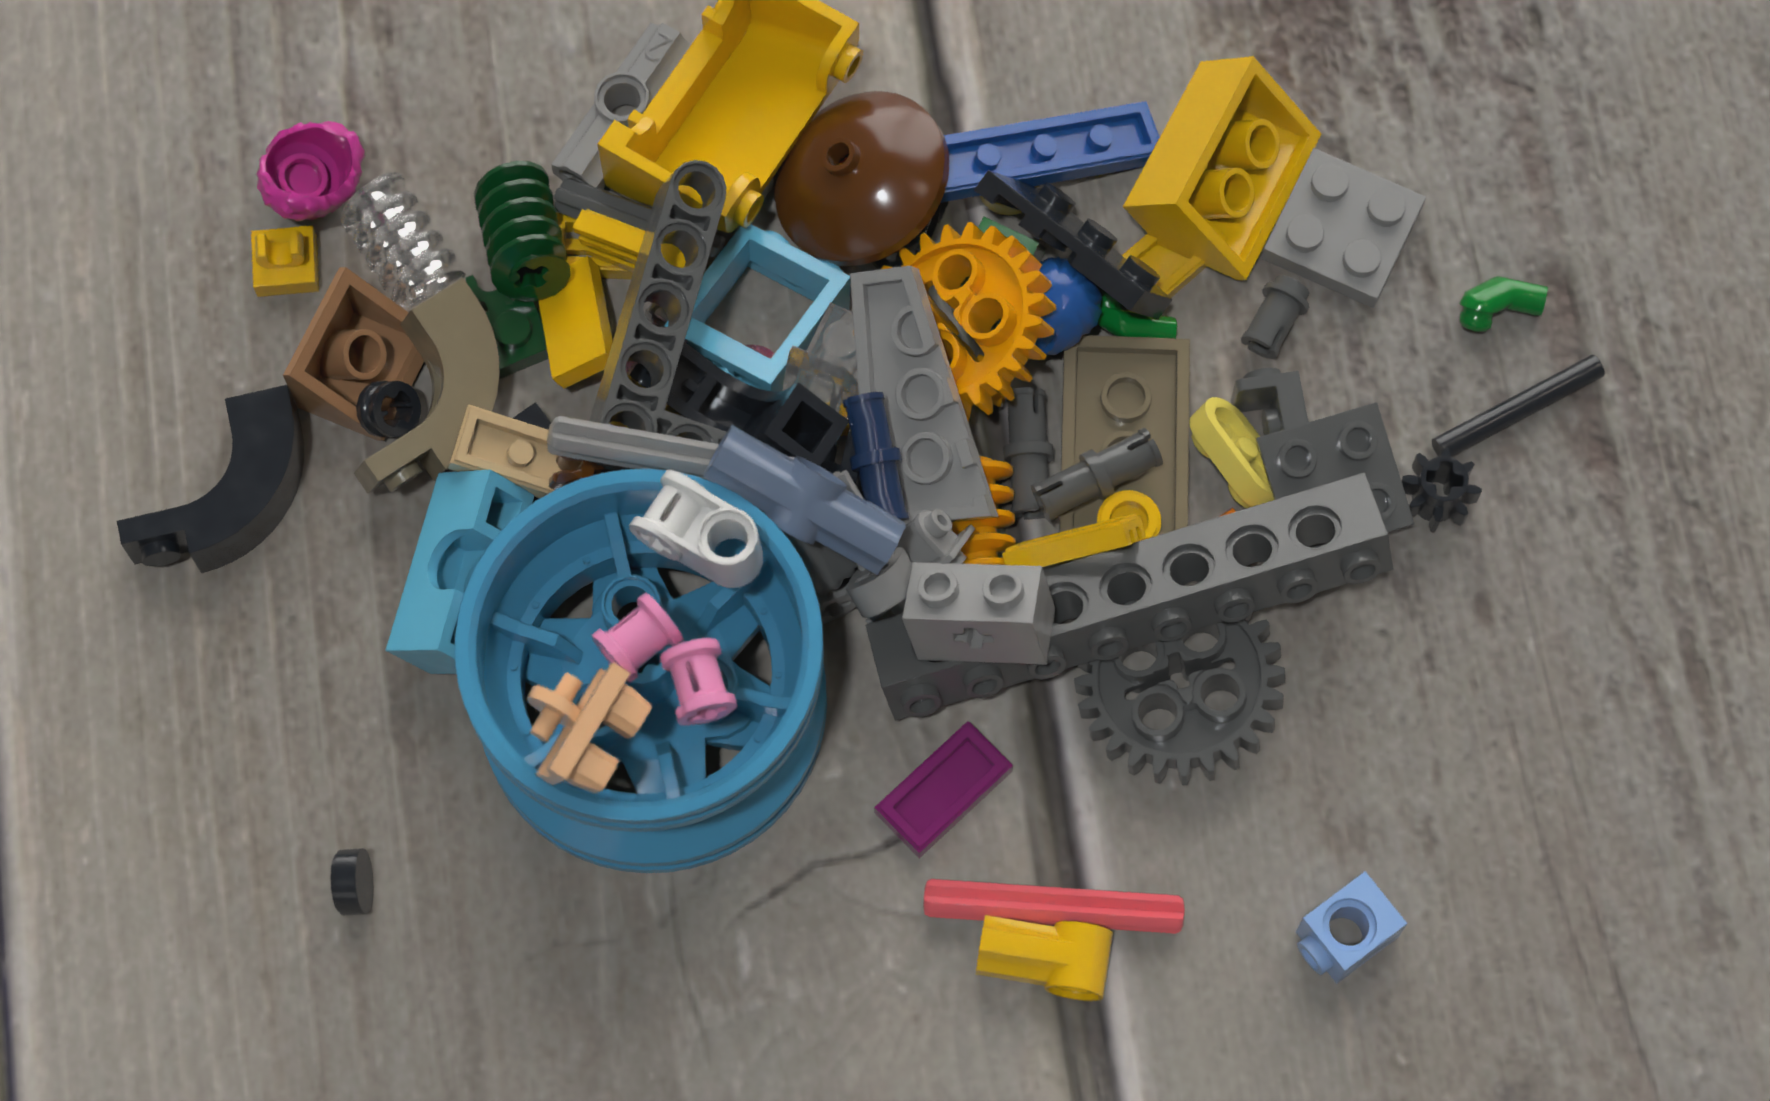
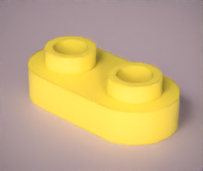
(1229, 441)

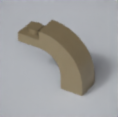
(463, 369)

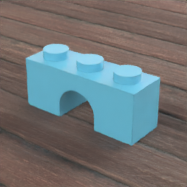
(458, 528)

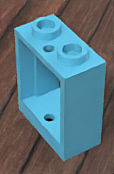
(780, 261)

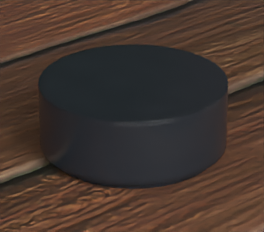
(352, 882)

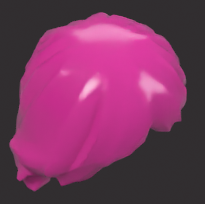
(310, 170)

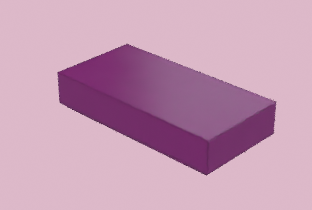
(943, 789)

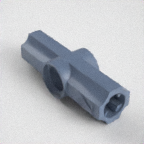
(805, 500)

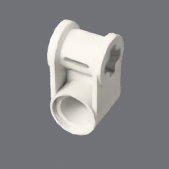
(689, 524)

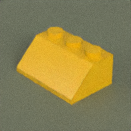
(1227, 159)

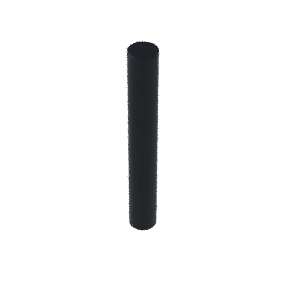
(1519, 406)

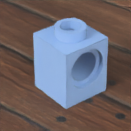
(1365, 906)

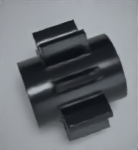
(1455, 485)

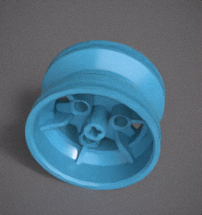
(510, 640)

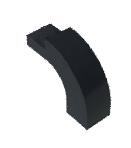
(786, 420)
(244, 503)

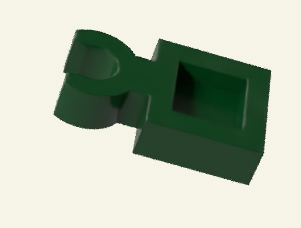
(515, 328)

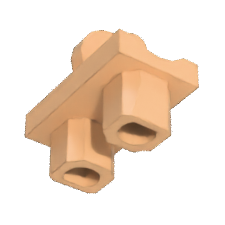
(605, 702)

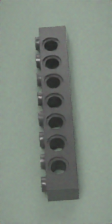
(1155, 574)

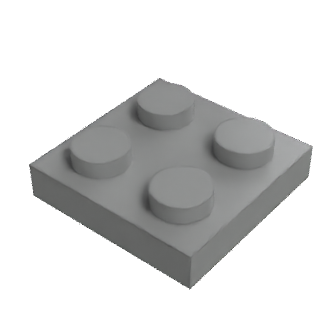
(1343, 227)

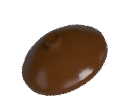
(878, 194)

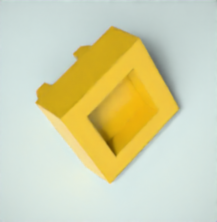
(284, 261)

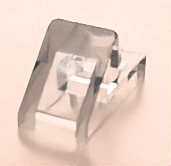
(829, 362)

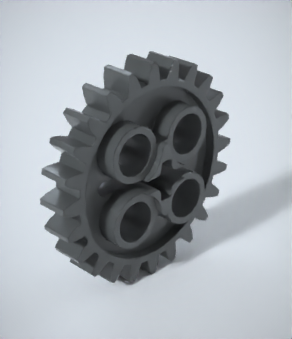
(1198, 732)

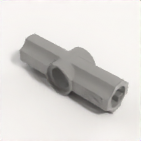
(632, 84)

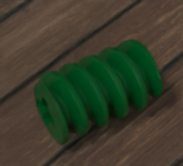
(521, 231)

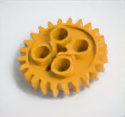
(1000, 285)

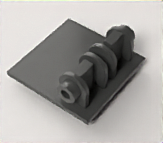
(1333, 451)

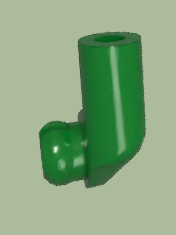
(1496, 295)
(1131, 324)

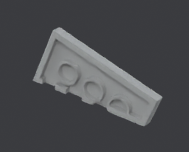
(906, 360)

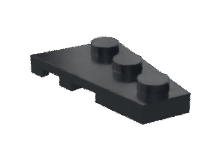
(1092, 245)

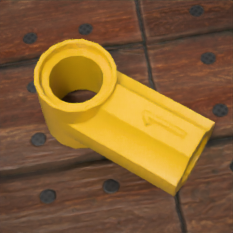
(1063, 958)

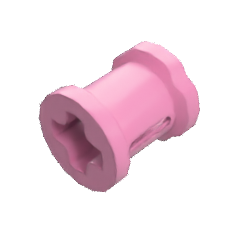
(638, 636)
(698, 681)

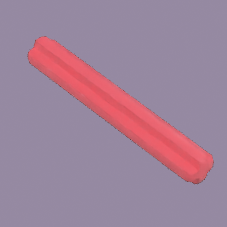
(1054, 904)

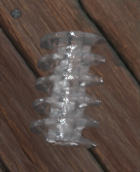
(397, 242)

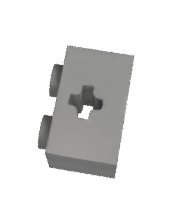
(979, 613)

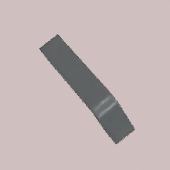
(673, 290)

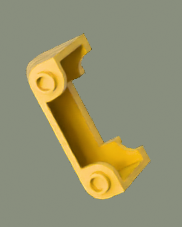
(735, 102)

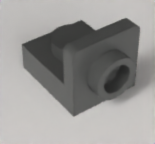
(1275, 394)

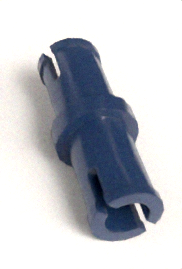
(874, 453)

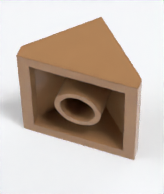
(347, 347)

